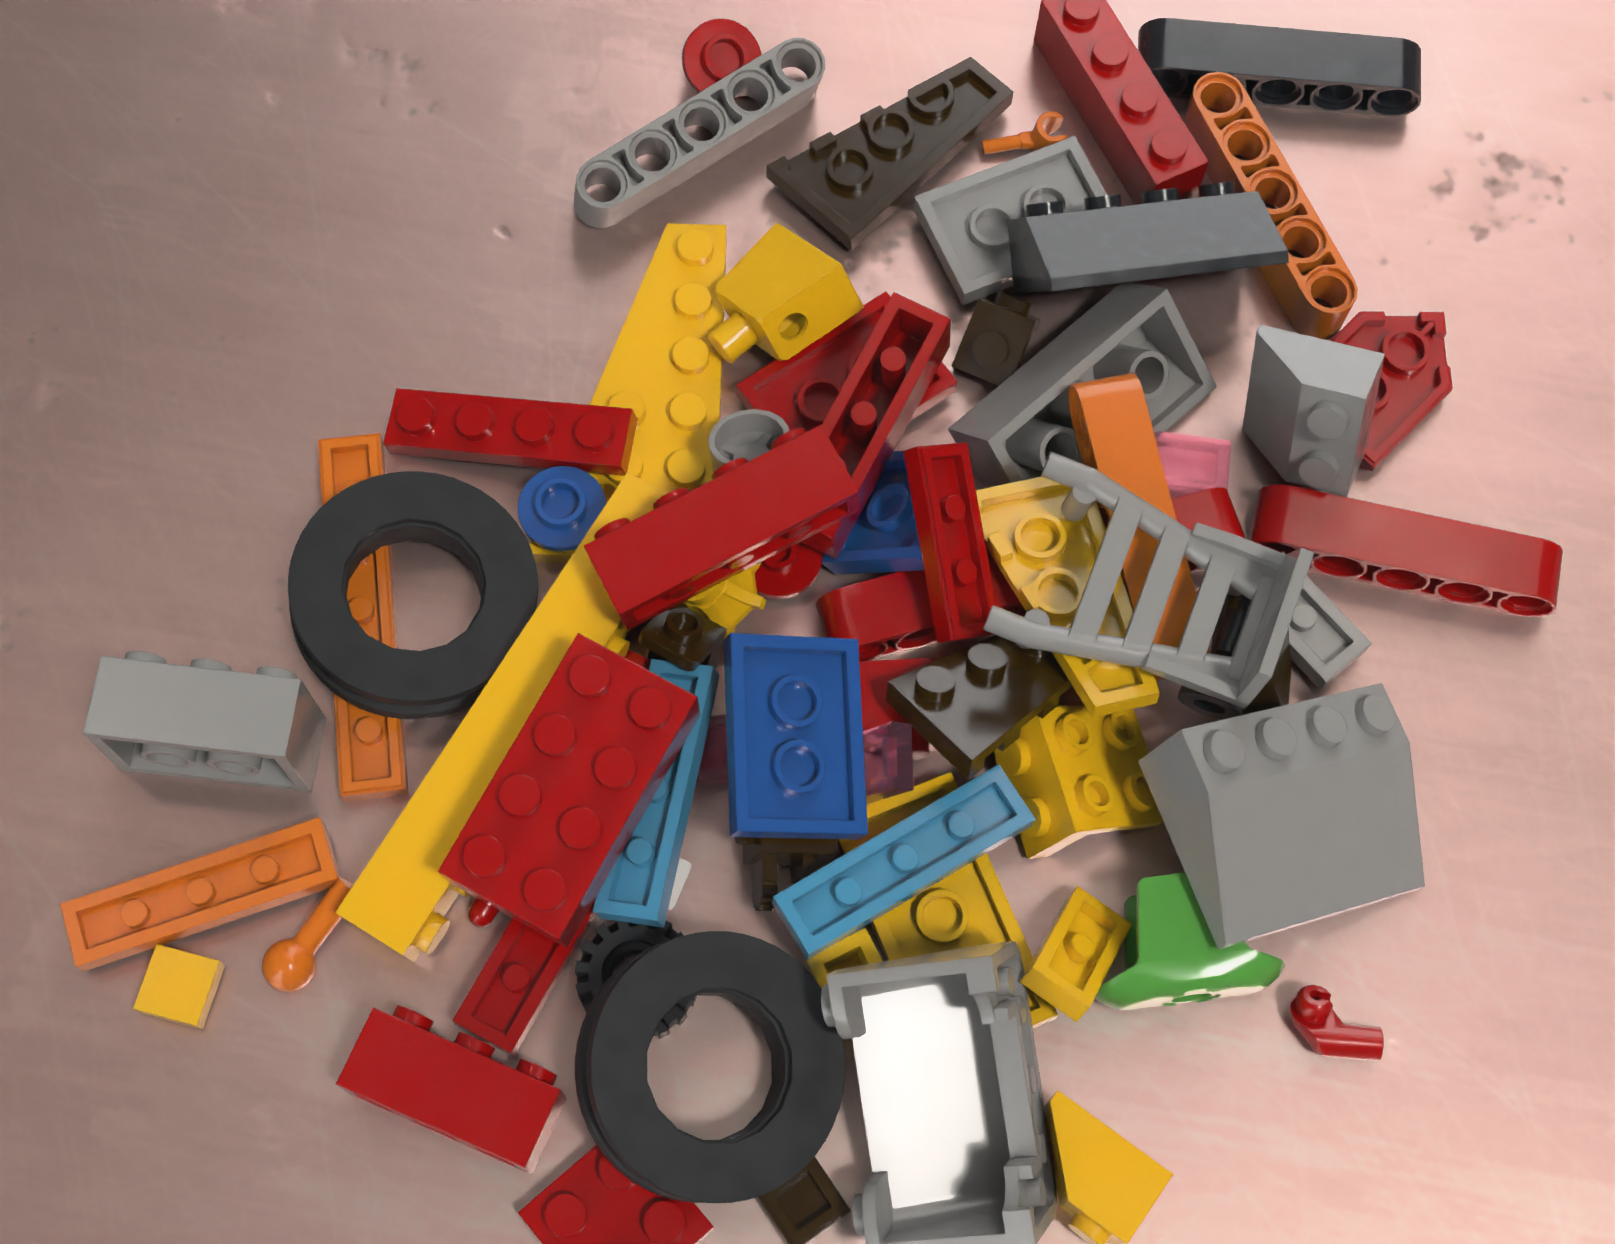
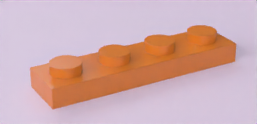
(199, 894)

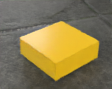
(179, 986)

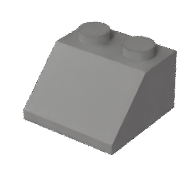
(1311, 407)

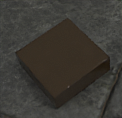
(805, 1205)

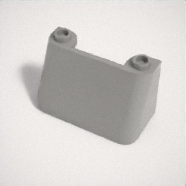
(947, 1098)

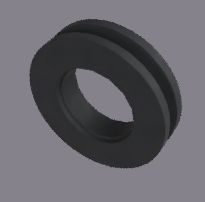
(388, 512)
(804, 1068)

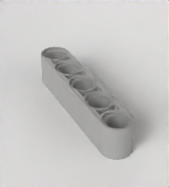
(710, 108)

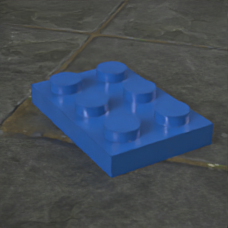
(794, 737)

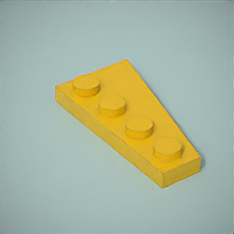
(1048, 570)

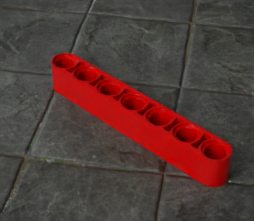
(895, 609)

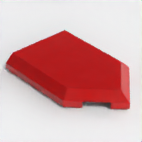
(1411, 378)

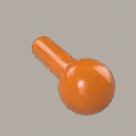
(292, 962)

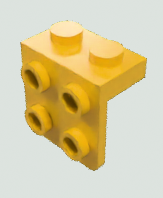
(1079, 777)

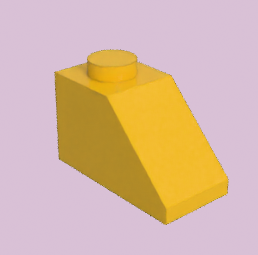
(1100, 1174)

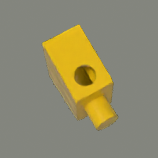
(782, 298)

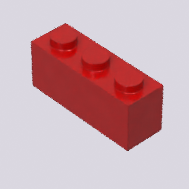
(453, 1087)

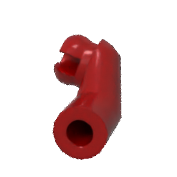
(1326, 1033)

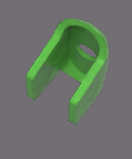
(1174, 955)

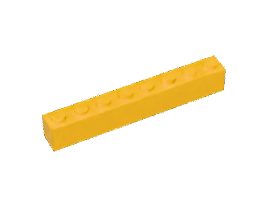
(399, 890)

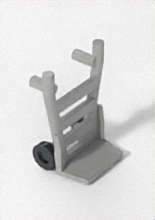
(1251, 634)

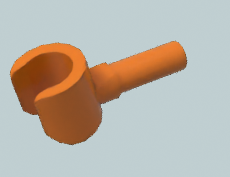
(1036, 139)

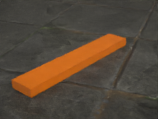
(368, 744)

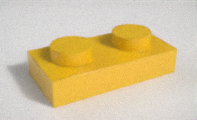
(1076, 954)

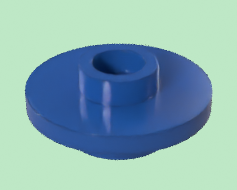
(560, 507)

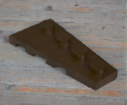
(876, 165)
(978, 698)

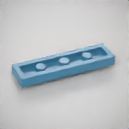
(902, 861)
(645, 872)

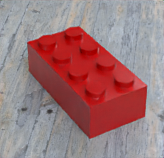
(571, 790)

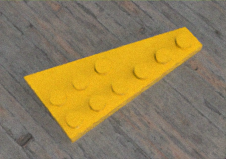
(668, 366)

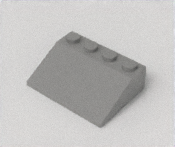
(1291, 812)

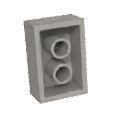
(206, 721)

